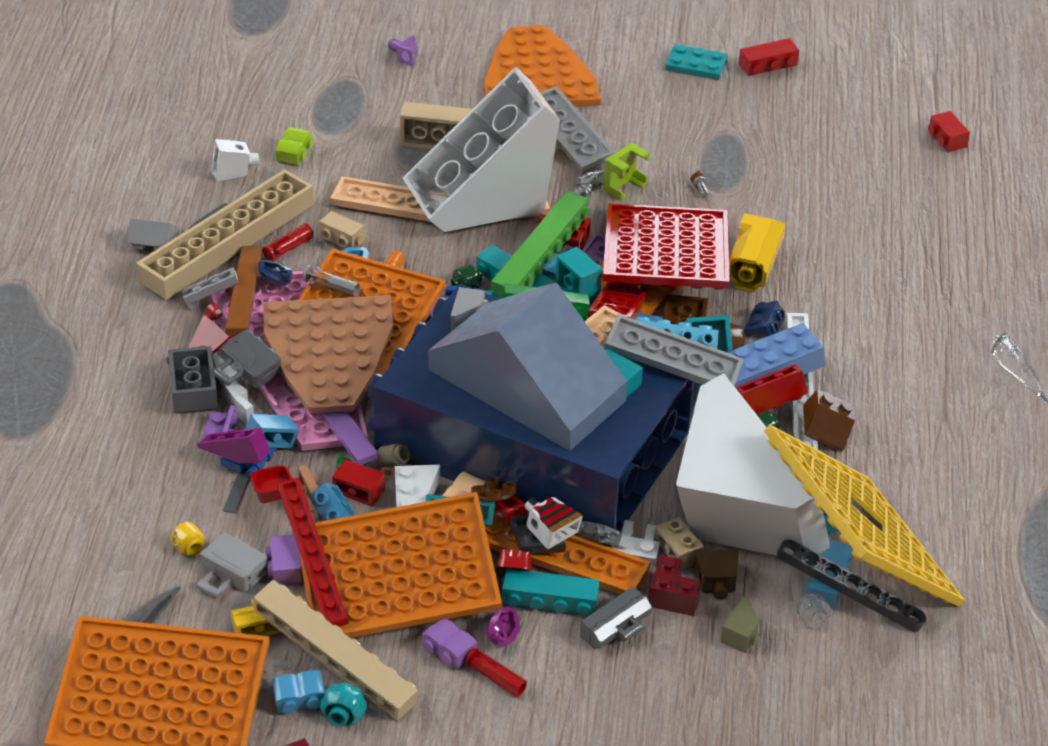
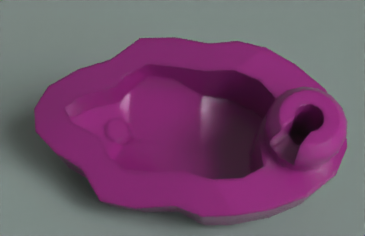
(503, 627)

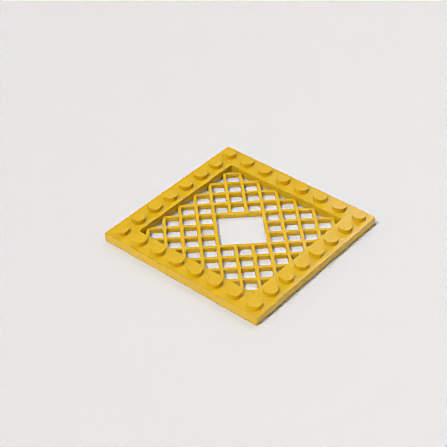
(893, 548)

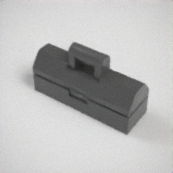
(614, 618)

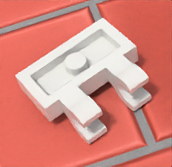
(642, 548)

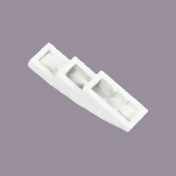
(235, 393)

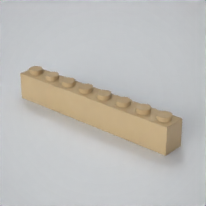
(335, 650)

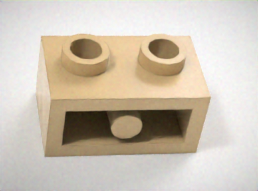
(678, 541)

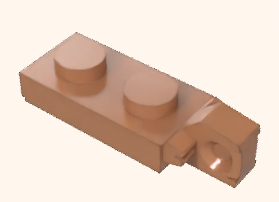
(309, 485)

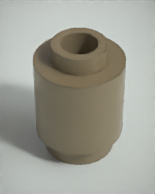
(393, 455)

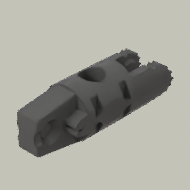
(599, 533)

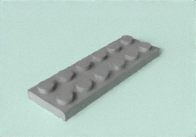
(576, 134)
(671, 352)

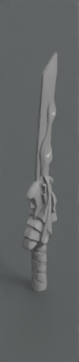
(585, 182)

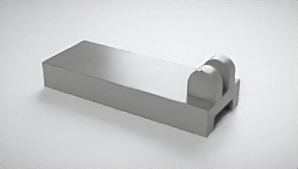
(209, 286)

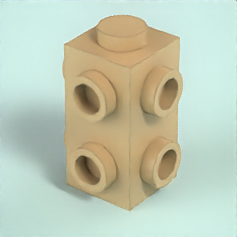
(341, 230)

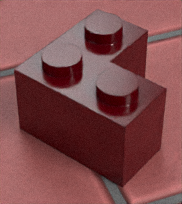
(672, 591)

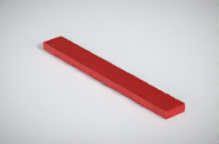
(312, 552)

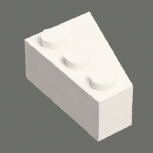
(415, 482)

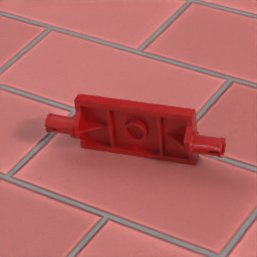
(621, 298)

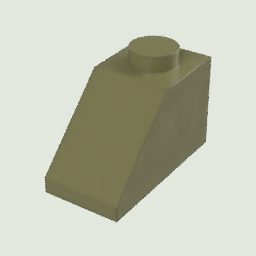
(741, 627)

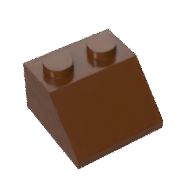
(828, 419)

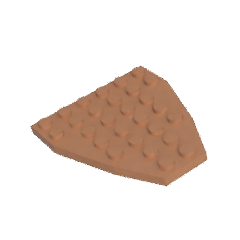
(329, 347)

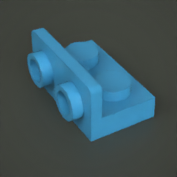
(331, 502)

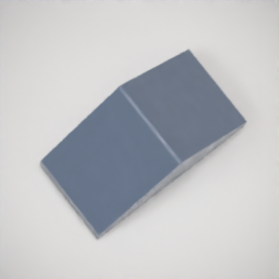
(534, 364)

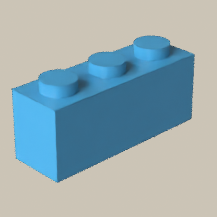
(839, 554)

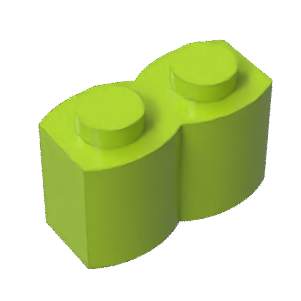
(294, 146)

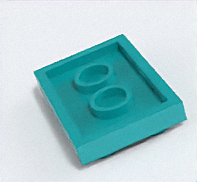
(696, 61)

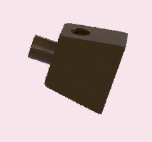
(717, 571)

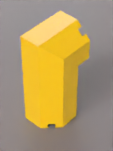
(755, 252)

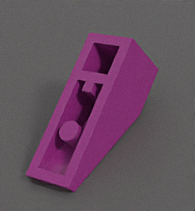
(237, 445)

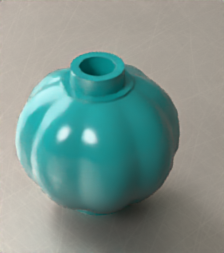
(340, 702)

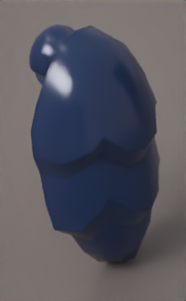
(275, 272)

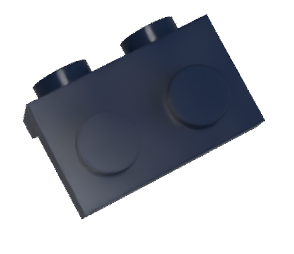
(765, 319)

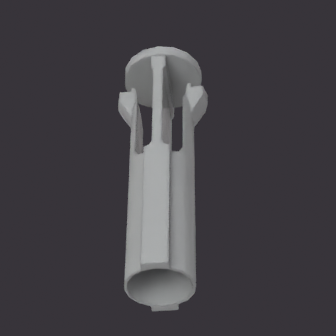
(335, 282)

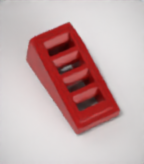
(510, 507)

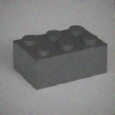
(192, 379)

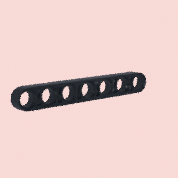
(862, 586)

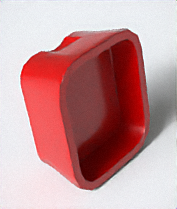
(266, 482)
(514, 560)

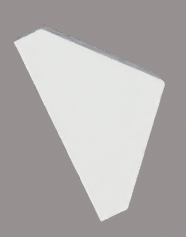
(491, 161)
(736, 483)

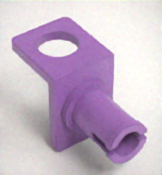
(404, 49)

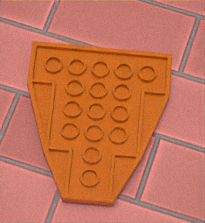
(545, 62)

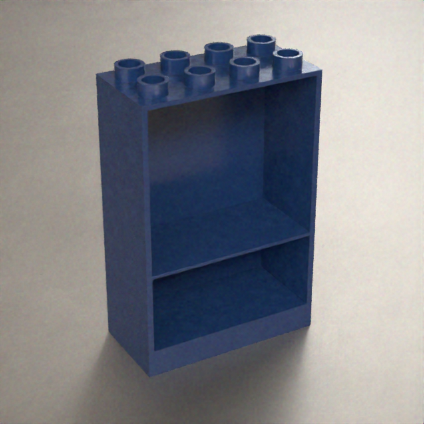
(450, 428)

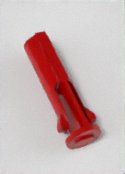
(288, 242)
(496, 672)

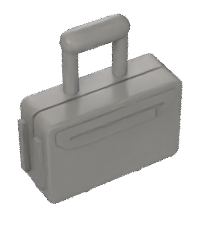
(233, 563)

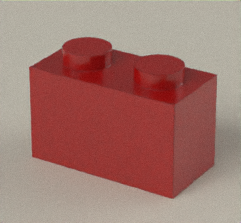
(949, 131)
(359, 482)

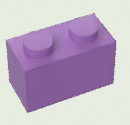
(285, 560)

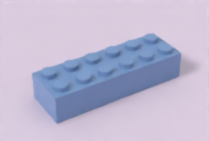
(776, 352)

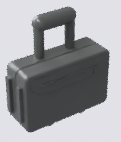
(249, 359)

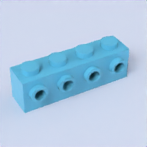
(703, 334)

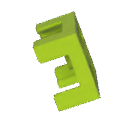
(622, 168)

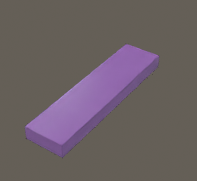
(350, 436)

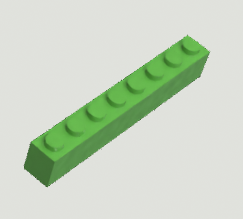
(543, 243)

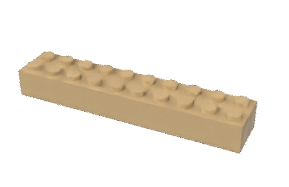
(224, 234)

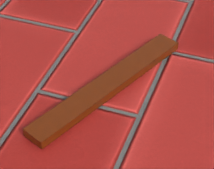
(244, 291)

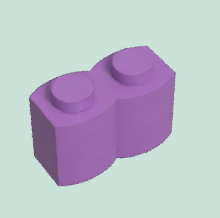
(448, 643)

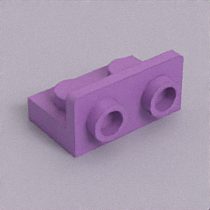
(221, 422)

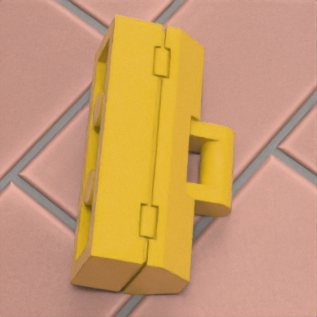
(249, 622)

